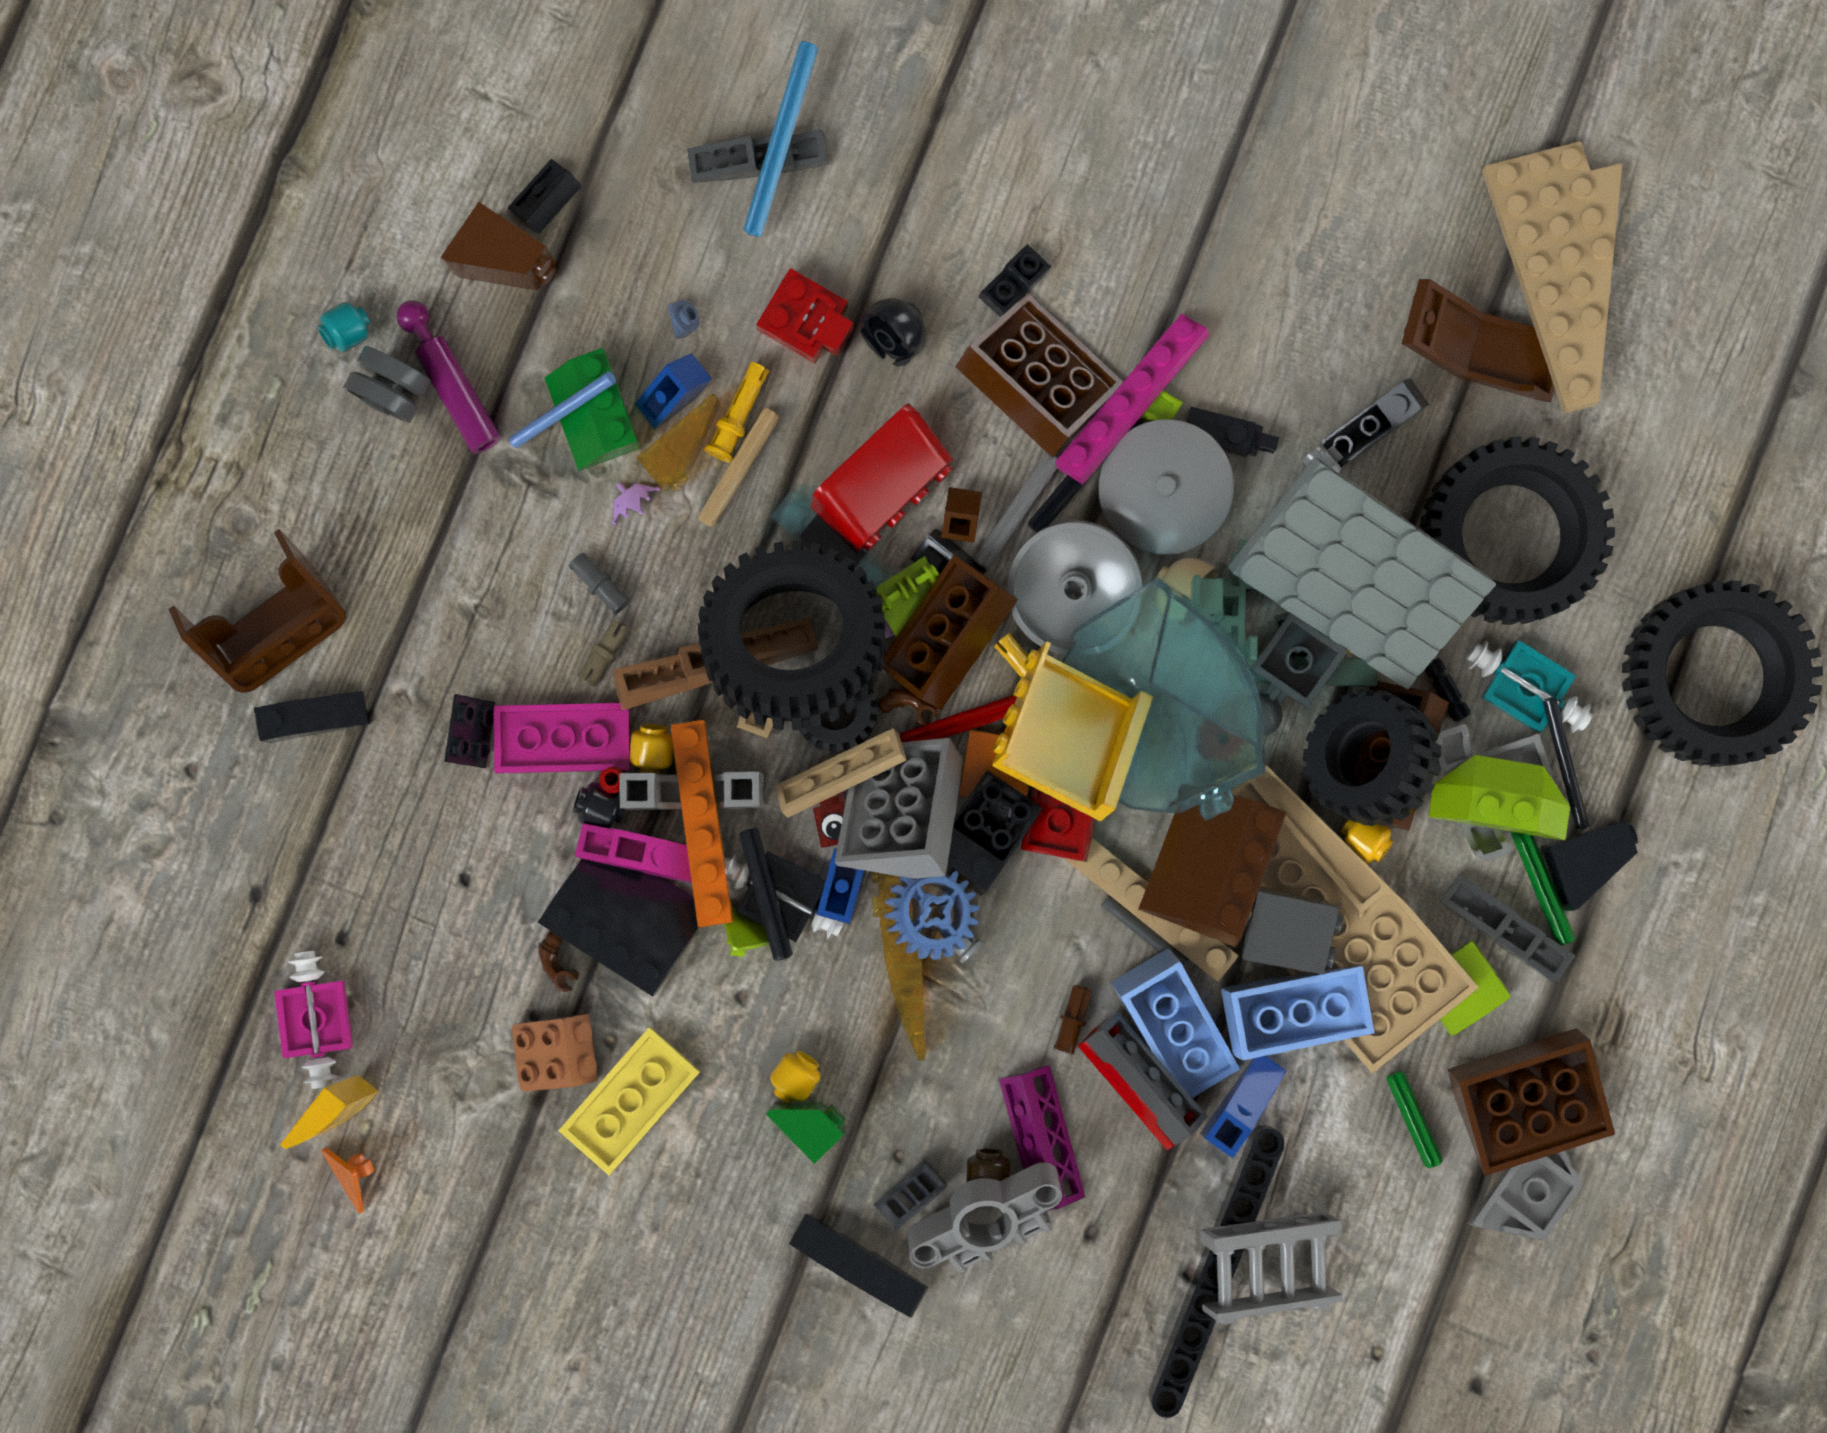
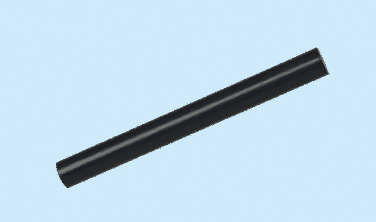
(1565, 763)

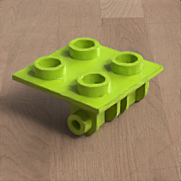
(905, 592)

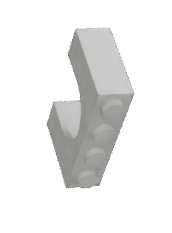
(662, 792)

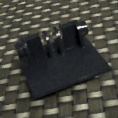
(469, 731)

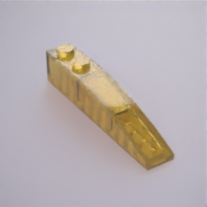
(902, 968)

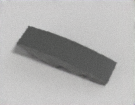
(745, 156)
(1507, 928)

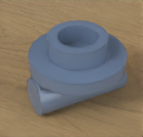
(683, 318)

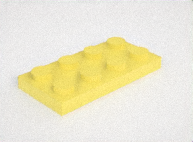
(629, 1101)

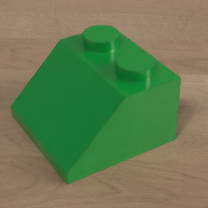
(809, 1125)

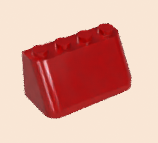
(882, 480)

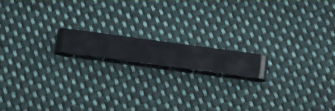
(1203, 1284)

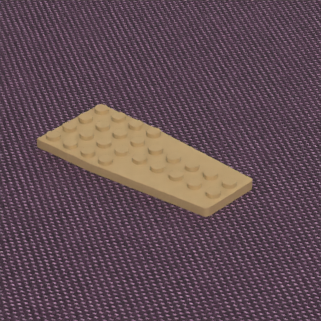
(1404, 965)

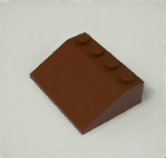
(1038, 374)
(1213, 868)
(1532, 1101)

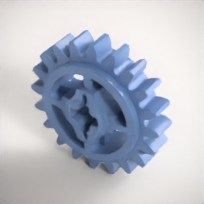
(922, 902)

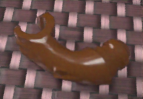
(899, 698)
(548, 955)

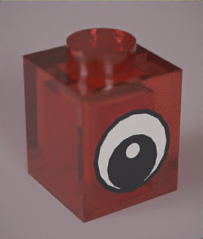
(829, 821)

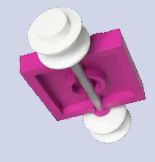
(313, 1019)

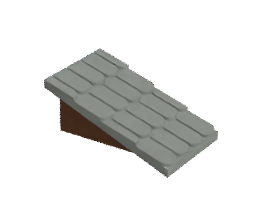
(1361, 574)

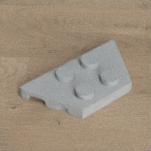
(1530, 1197)

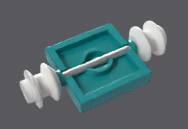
(1524, 682)

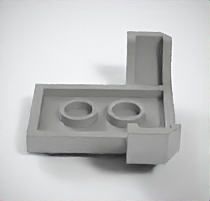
(1456, 749)

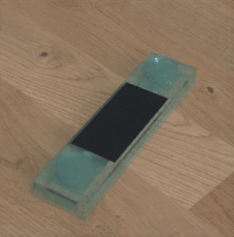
(809, 527)

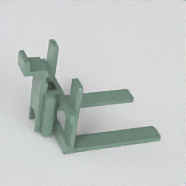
(1226, 603)

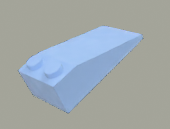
(1296, 1011)
(1175, 1022)

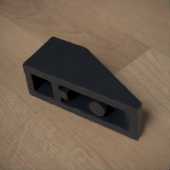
(310, 716)

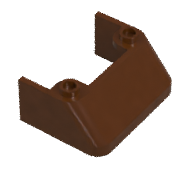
(271, 633)

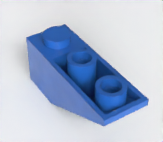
(1243, 1105)

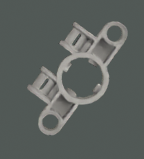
(1024, 1207)

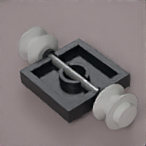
(796, 892)

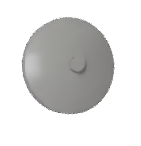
(1166, 487)
(1068, 578)

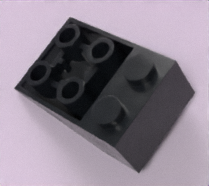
(989, 831)

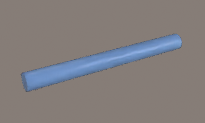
(562, 409)

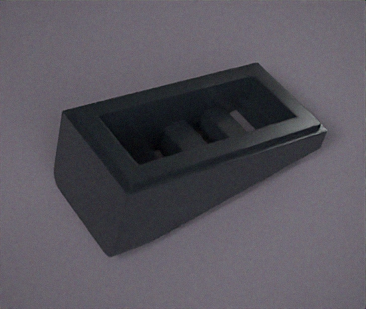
(930, 1174)

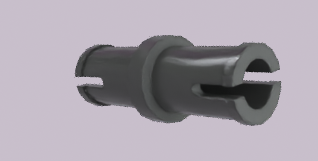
(599, 583)

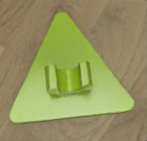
(744, 934)

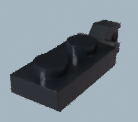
(1232, 433)

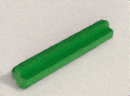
(1414, 1119)

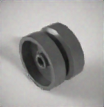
(388, 381)

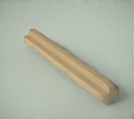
(738, 467)

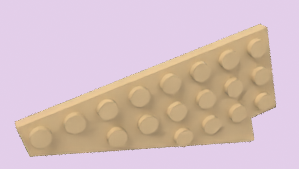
(1562, 245)

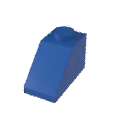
(673, 390)
(840, 892)

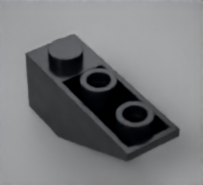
(1377, 421)

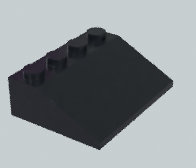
(624, 921)

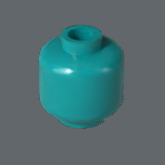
(344, 327)

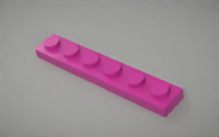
(1132, 398)

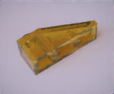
(676, 451)

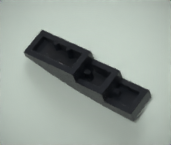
(859, 1265)

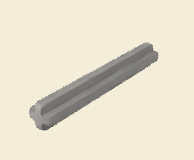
(1016, 511)

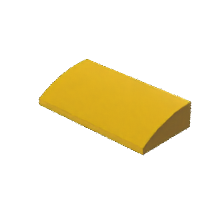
(330, 1109)

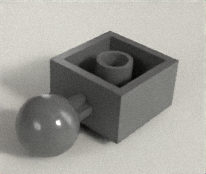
(1301, 682)

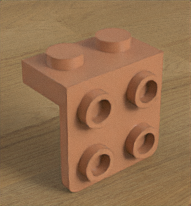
(554, 1053)

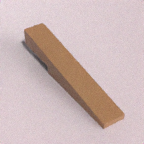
(686, 670)

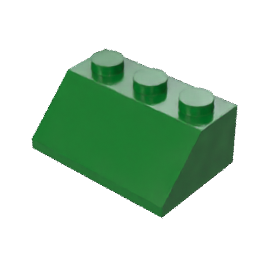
(600, 426)

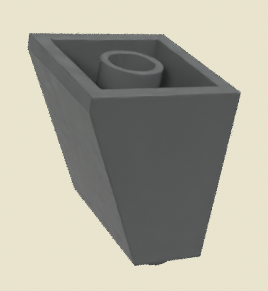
(1291, 931)

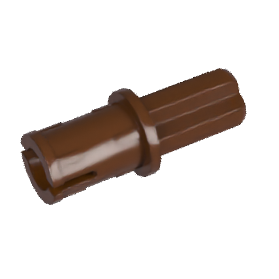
(1073, 1019)

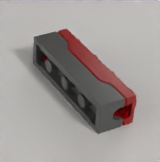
(1142, 1081)

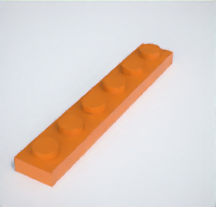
(701, 823)

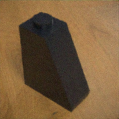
(1589, 861)

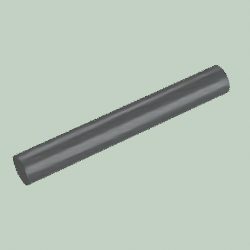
(1140, 928)

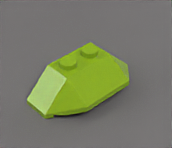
(1501, 797)

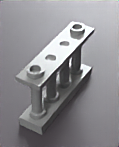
(1254, 1238)

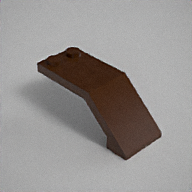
(1476, 343)

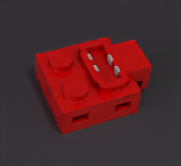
(806, 318)

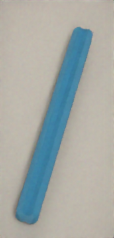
(780, 138)

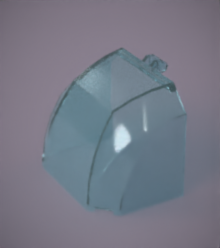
(1205, 704)

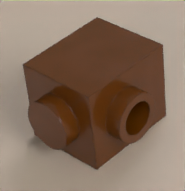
(961, 514)

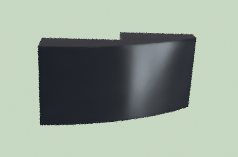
(1015, 280)

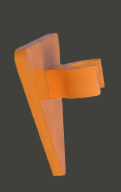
(349, 1173)

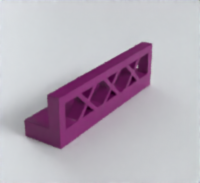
(1032, 1136)

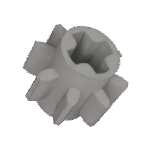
(1329, 457)

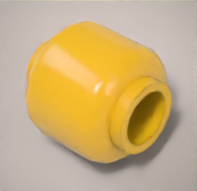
(651, 748)
(1368, 842)
(795, 1077)

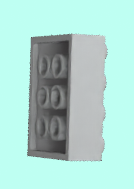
(904, 815)

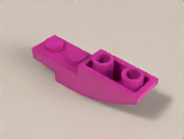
(634, 852)

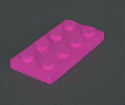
(561, 738)

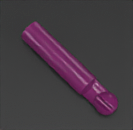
(449, 379)

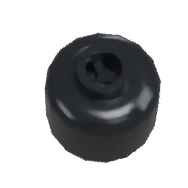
(597, 806)

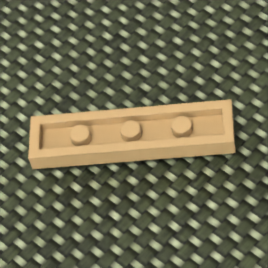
(840, 772)

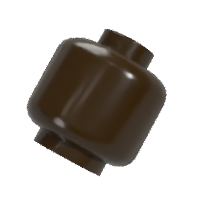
(988, 1164)

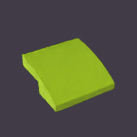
(1484, 999)

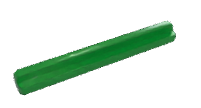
(1544, 888)

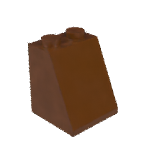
(498, 252)

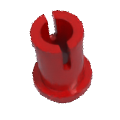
(607, 777)

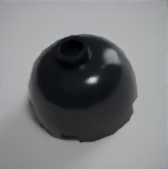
(894, 330)

